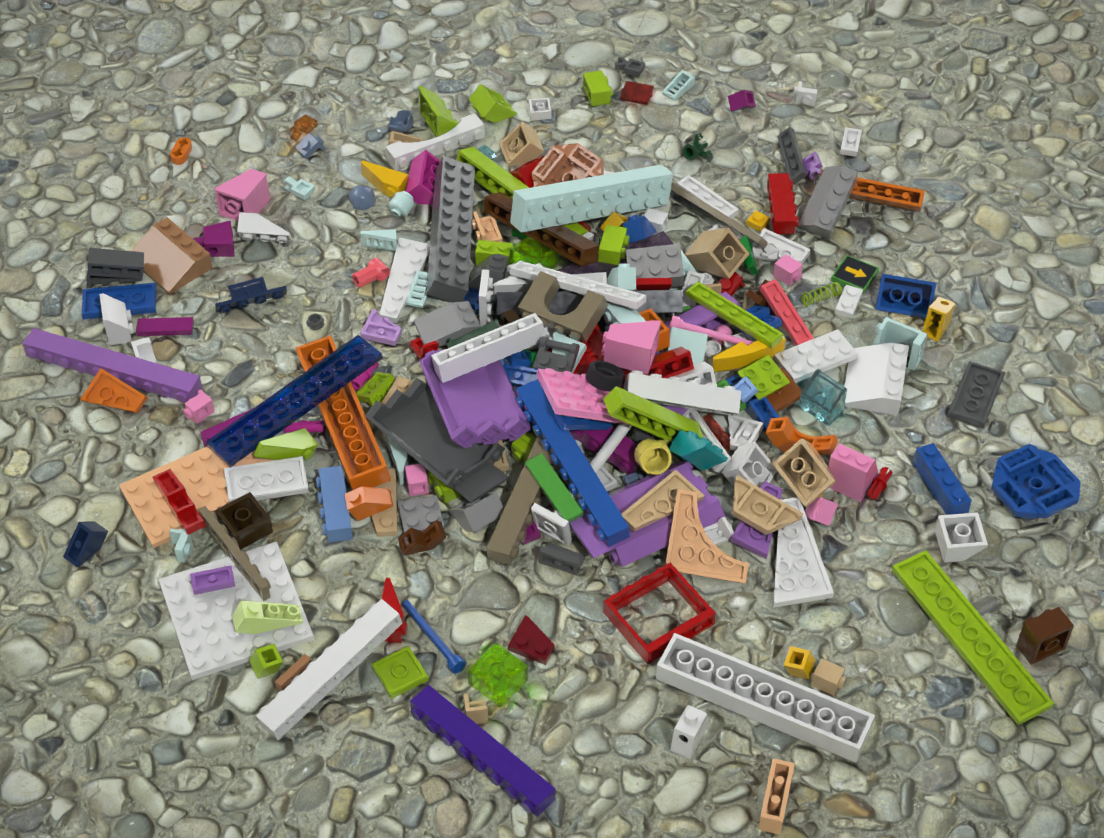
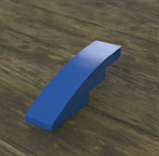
(758, 410)

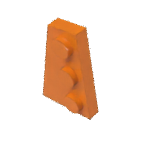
(113, 393)

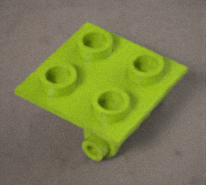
(764, 376)

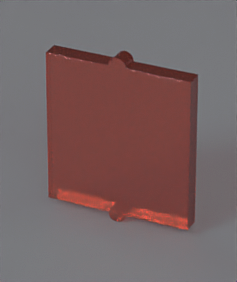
(637, 92)

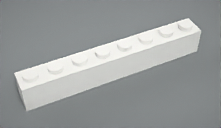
(329, 669)

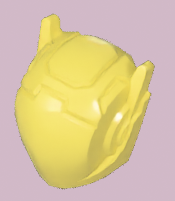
(653, 456)

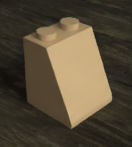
(717, 252)

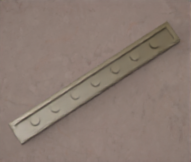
(718, 215)

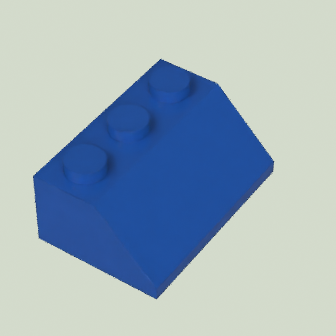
(905, 295)

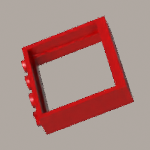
(647, 583)

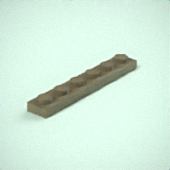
(238, 557)

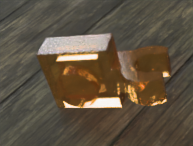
(303, 124)

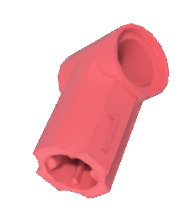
(375, 270)

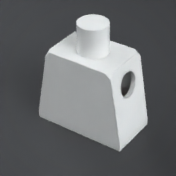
(691, 725)

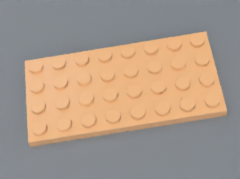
(204, 483)

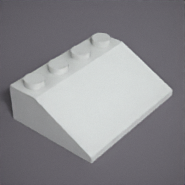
(877, 378)

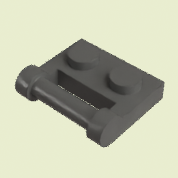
(556, 361)

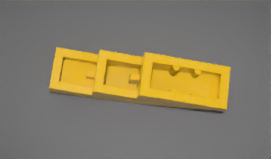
(743, 355)

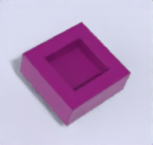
(532, 534)

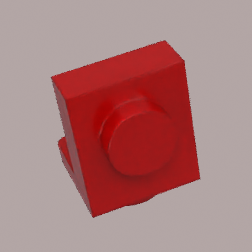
(732, 284)
(420, 349)

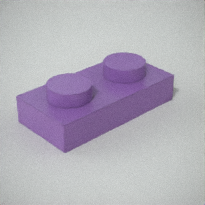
(212, 580)

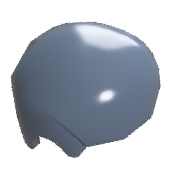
(402, 122)
(362, 197)

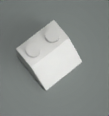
(116, 320)
(750, 464)

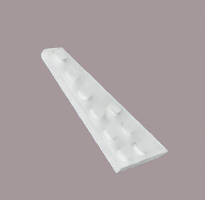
(799, 567)

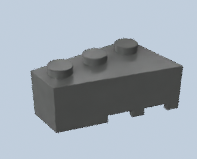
(114, 266)

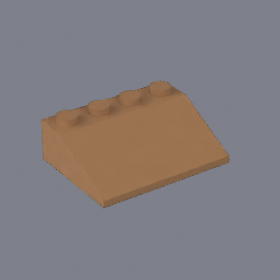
(172, 256)

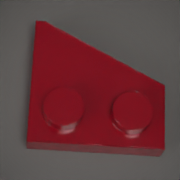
(531, 642)

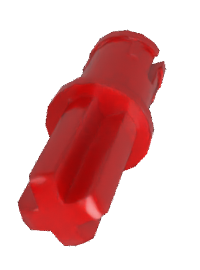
(879, 483)

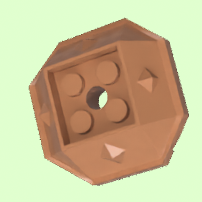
(567, 164)

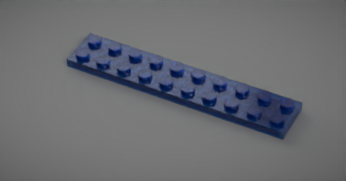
(294, 400)

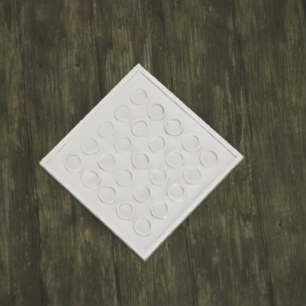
(206, 620)

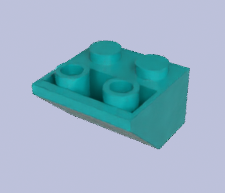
(697, 451)

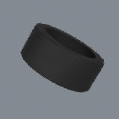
(604, 375)

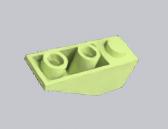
(261, 617)

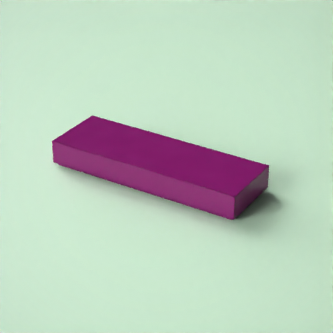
(165, 326)

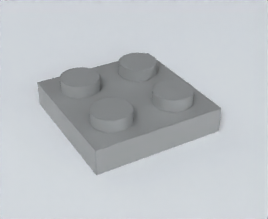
(419, 512)

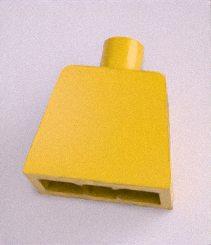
(941, 312)

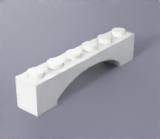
(467, 131)

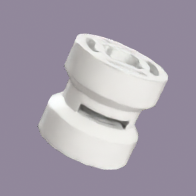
(712, 349)

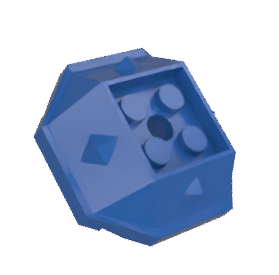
(1034, 483)

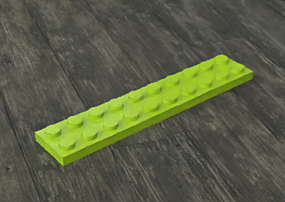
(973, 637)

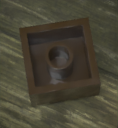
(245, 520)

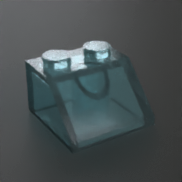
(823, 398)

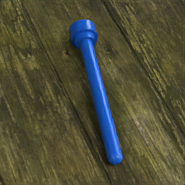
(455, 662)

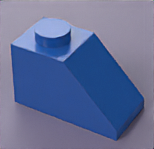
(638, 228)

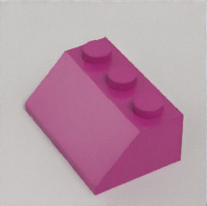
(422, 178)

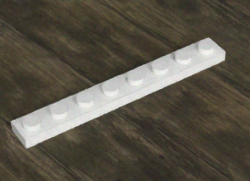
(581, 285)

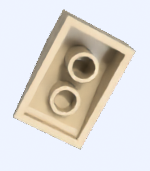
(805, 471)

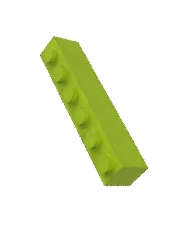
(648, 415)

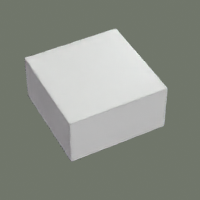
(539, 109)

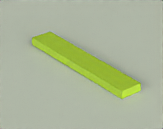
(734, 314)

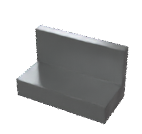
(561, 558)

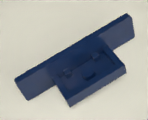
(249, 292)

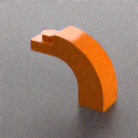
(785, 435)

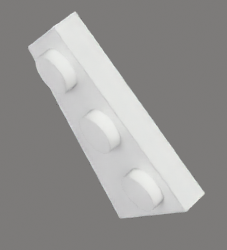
(778, 247)

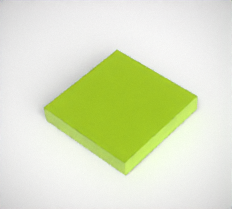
(400, 672)

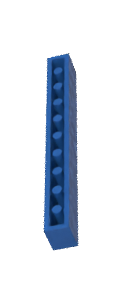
(572, 464)

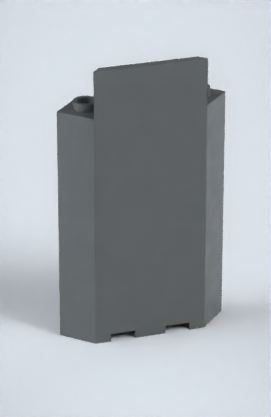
(419, 428)

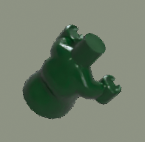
(696, 148)

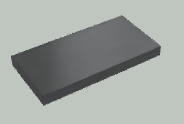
(976, 394)

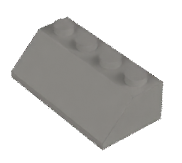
(828, 200)

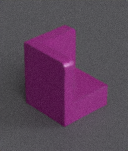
(741, 100)

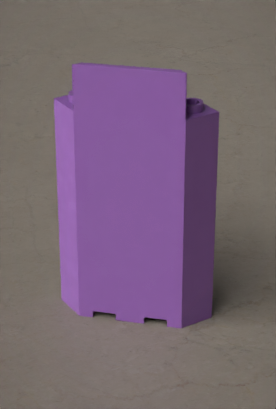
(477, 404)
(654, 535)

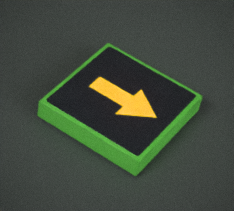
(855, 273)

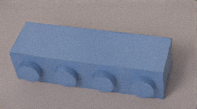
(335, 508)

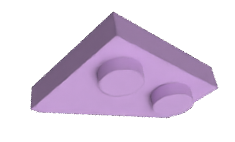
(380, 330)

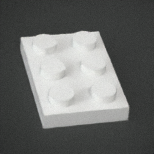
(486, 308)

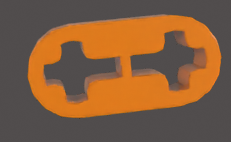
(178, 154)

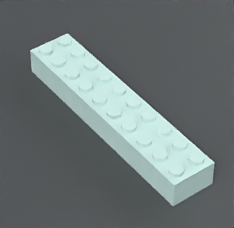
(590, 198)

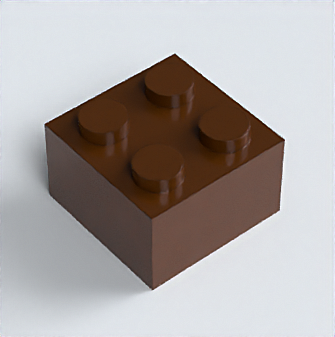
(1044, 635)

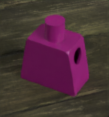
(218, 240)

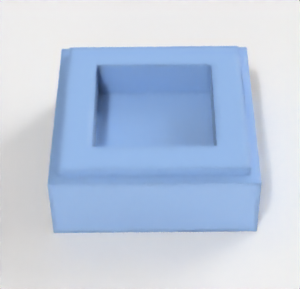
(747, 389)

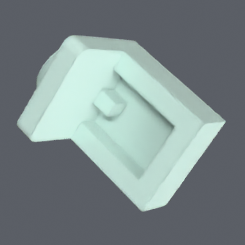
(183, 544)

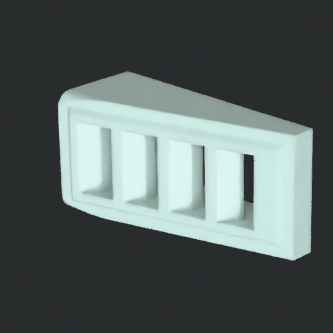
(681, 76)
(385, 239)
(419, 279)

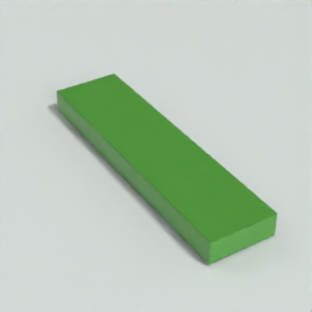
(554, 488)

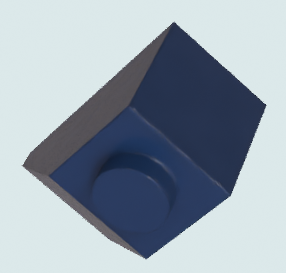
(85, 542)

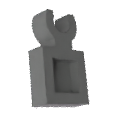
(630, 67)

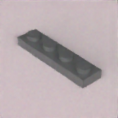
(792, 155)

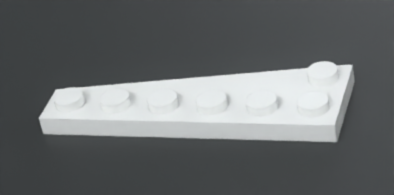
(408, 259)

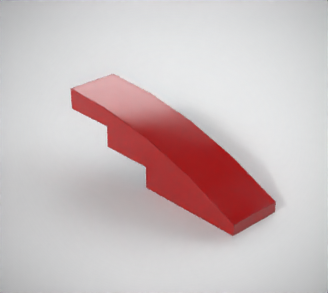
(178, 501)

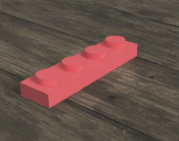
(785, 310)

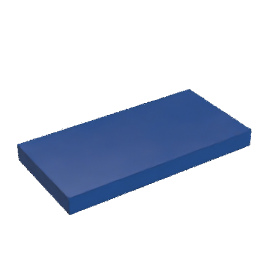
(137, 298)

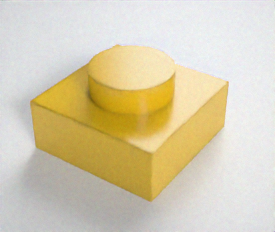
(757, 221)

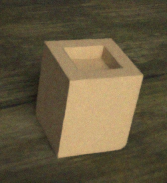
(476, 710)

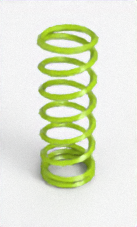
(833, 286)

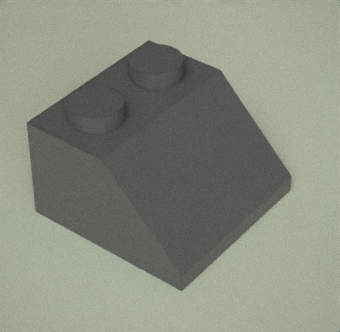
(495, 264)

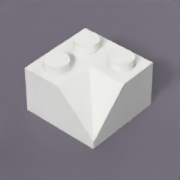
(960, 536)

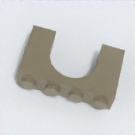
(576, 324)

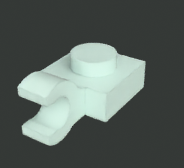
(300, 189)

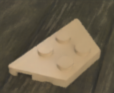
(761, 508)

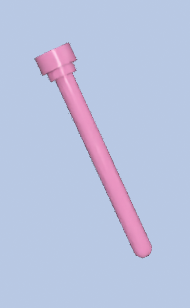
(678, 323)

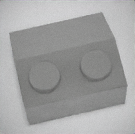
(478, 513)

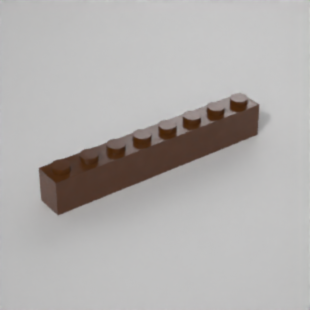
(556, 238)

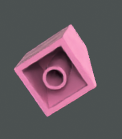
(243, 194)
(631, 345)
(852, 472)

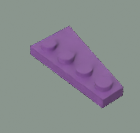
(751, 538)

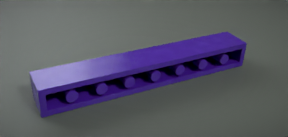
(483, 751)

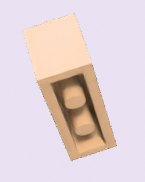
(776, 796)

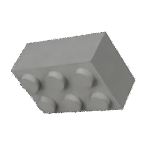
(658, 262)

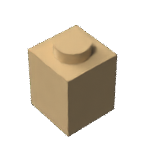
(828, 677)

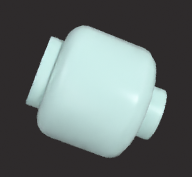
(401, 204)

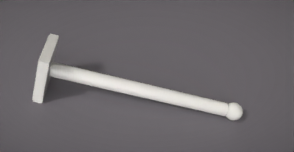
(551, 522)

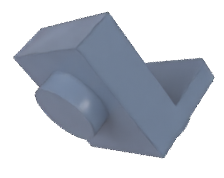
(310, 145)

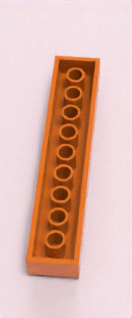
(347, 425)

